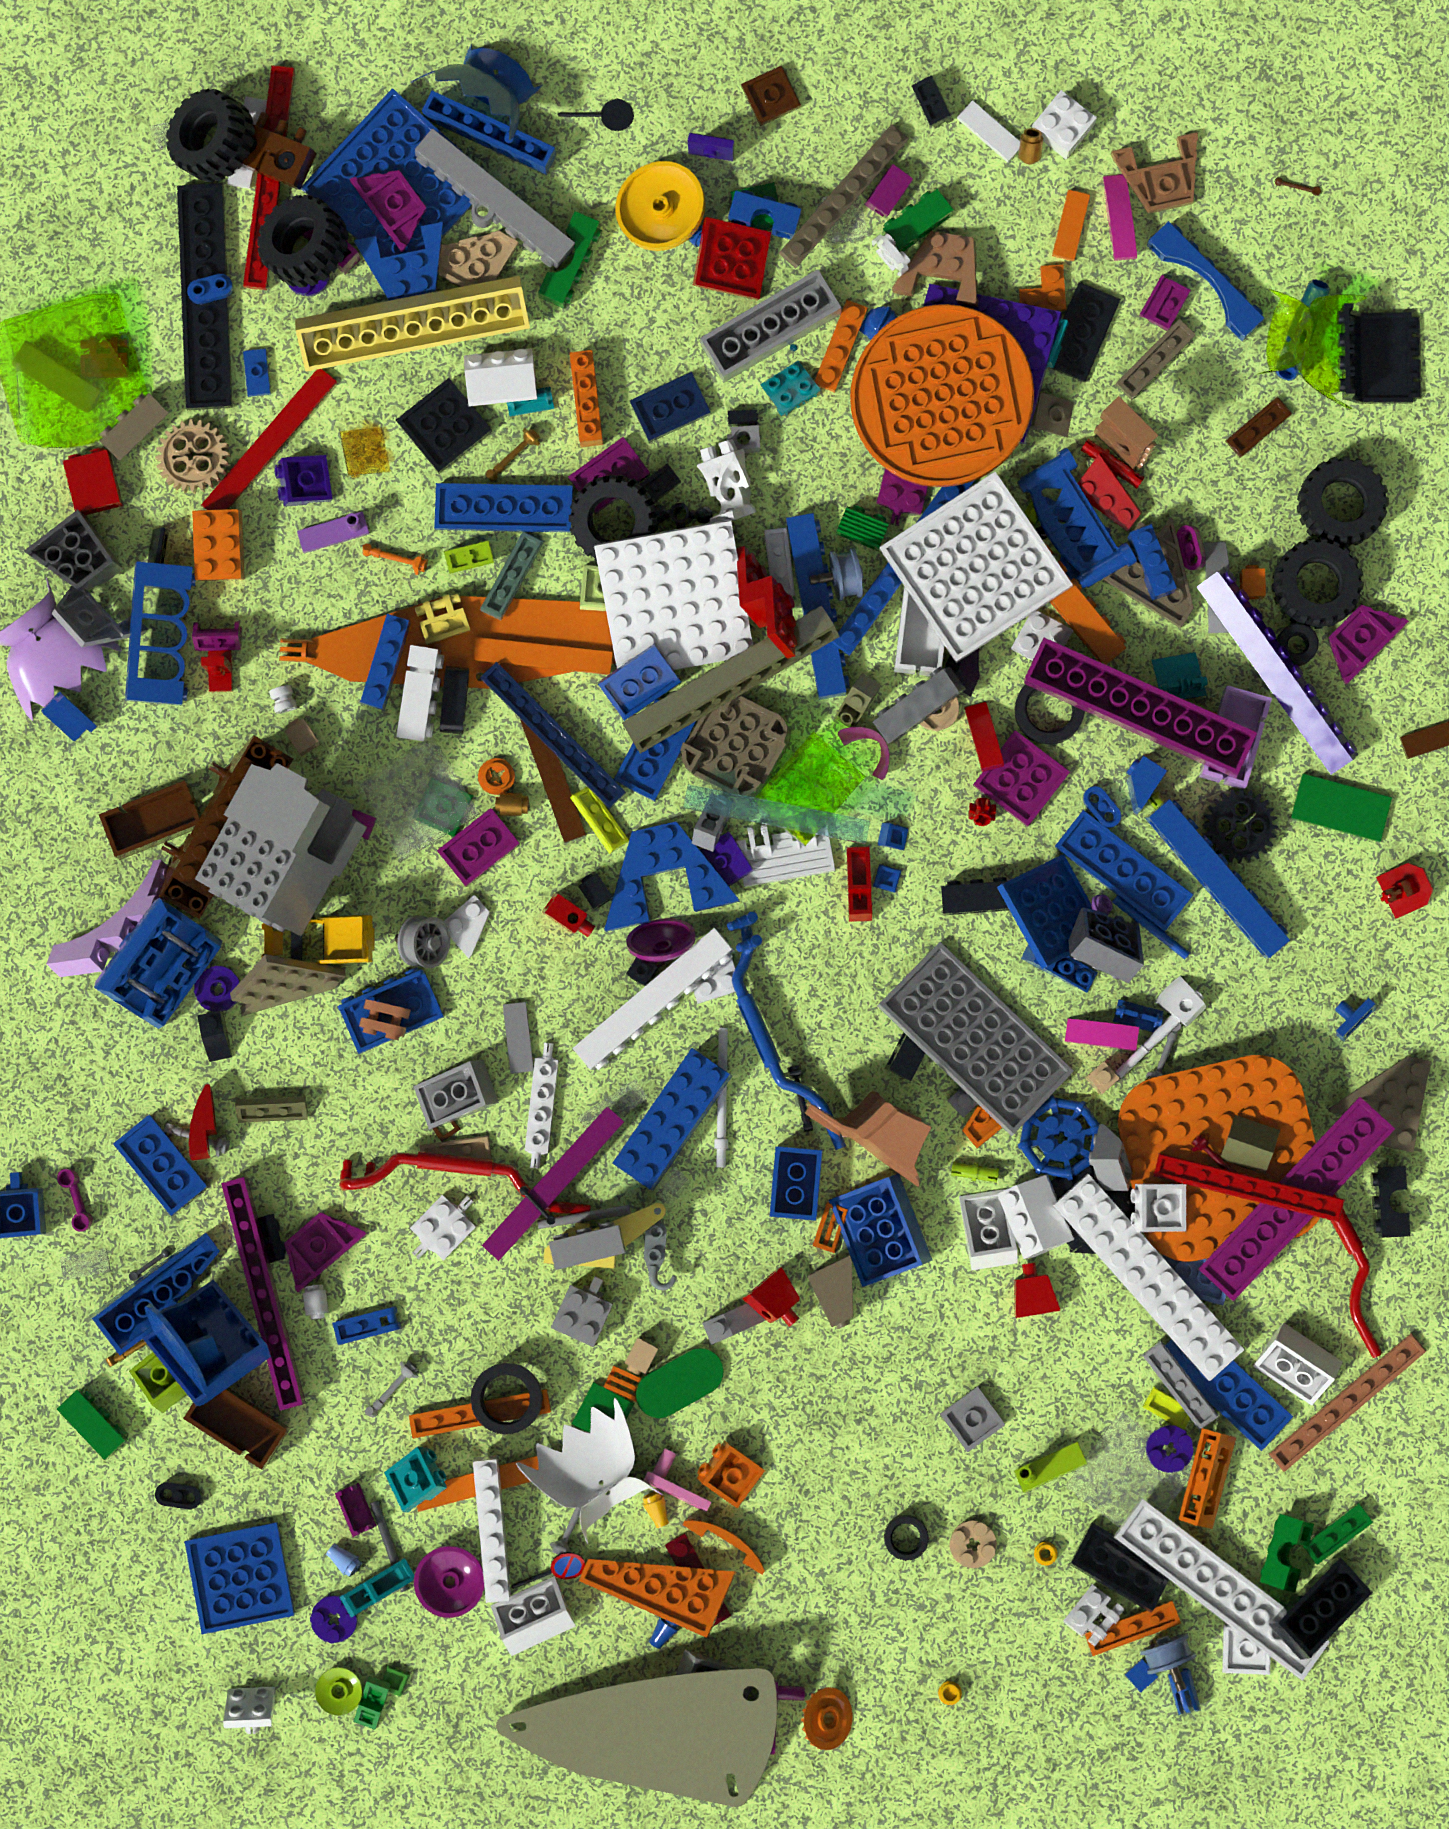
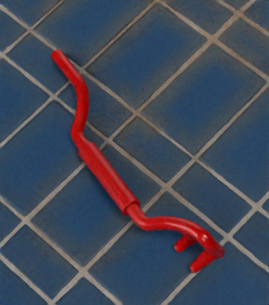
(446, 1163)
(1354, 1246)

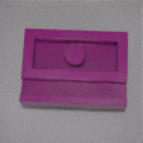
(1164, 303)

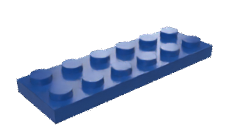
(503, 507)
(1123, 870)
(1238, 1399)

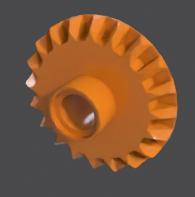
(827, 1718)

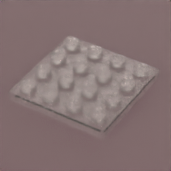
(417, 798)
(1122, 1474)

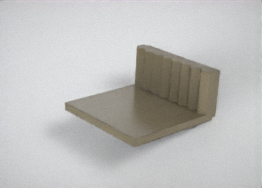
(1052, 415)

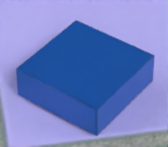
(887, 878)
(1139, 1675)

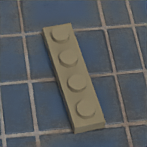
(1155, 359)

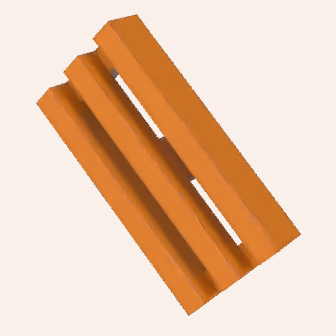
(816, 1241)
(611, 1377)

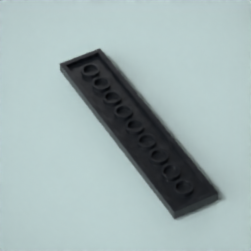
(207, 324)

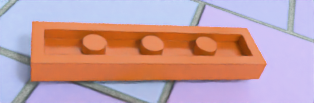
(840, 345)
(1136, 1627)

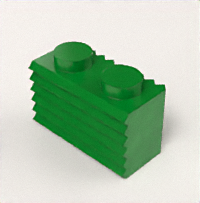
(863, 527)

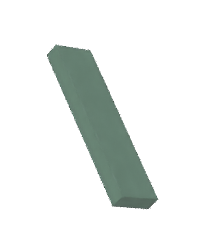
(511, 575)

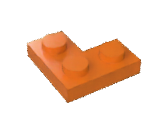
(1052, 290)

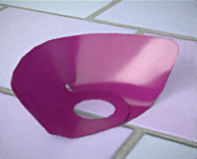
(853, 734)

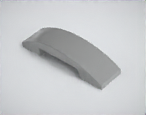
(1216, 559)

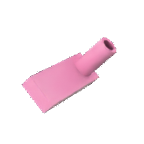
(657, 1480)

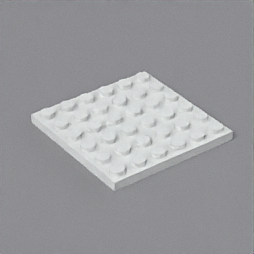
(976, 567)
(675, 594)

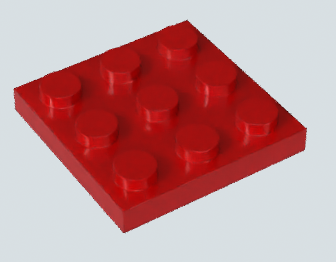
(731, 258)

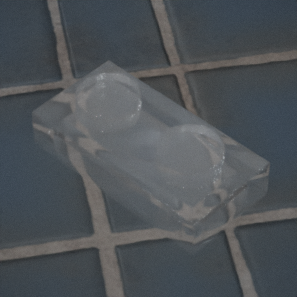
(85, 1264)

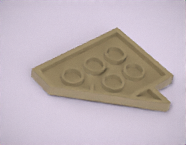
(1131, 581)
(283, 980)

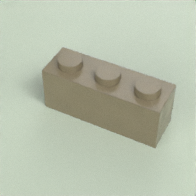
(132, 425)

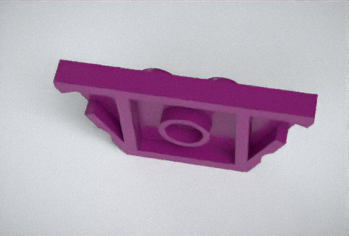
(392, 204)
(1362, 638)
(318, 1247)

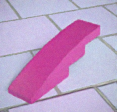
(1120, 217)

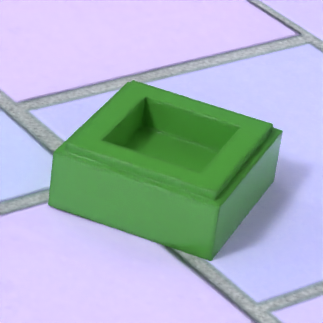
(397, 1679)

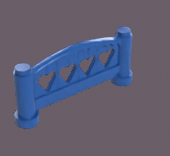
(1057, 475)

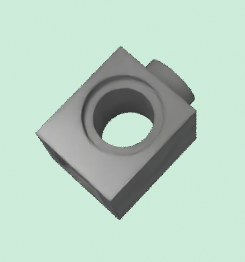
(751, 432)

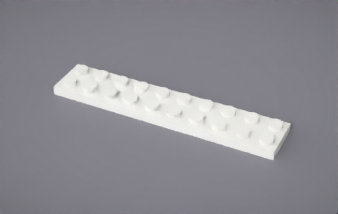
(1148, 1277)
(1210, 1582)

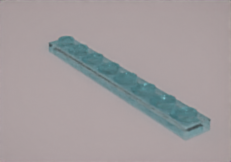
(776, 814)

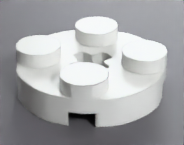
(890, 254)

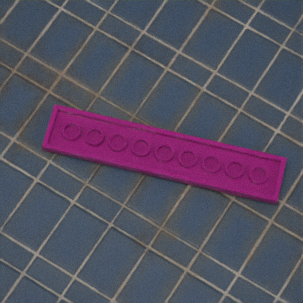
(1320, 1170)

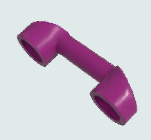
(83, 1218)

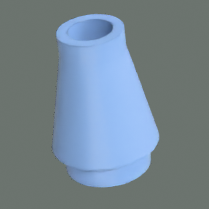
(344, 1560)

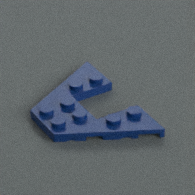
(661, 851)

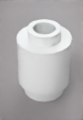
(315, 1301)

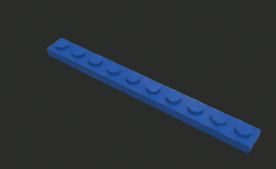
(884, 585)

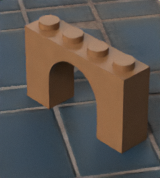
(1126, 434)

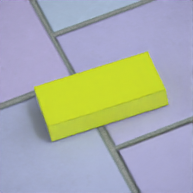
(1166, 1408)

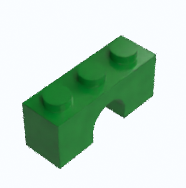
(1277, 1568)

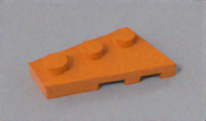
(980, 1127)

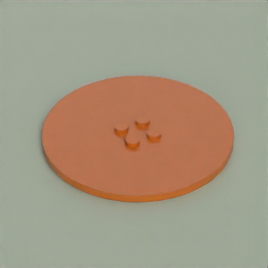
(942, 395)

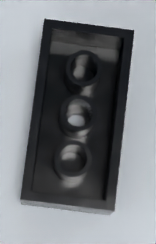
(1336, 1593)

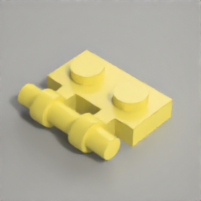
(445, 625)

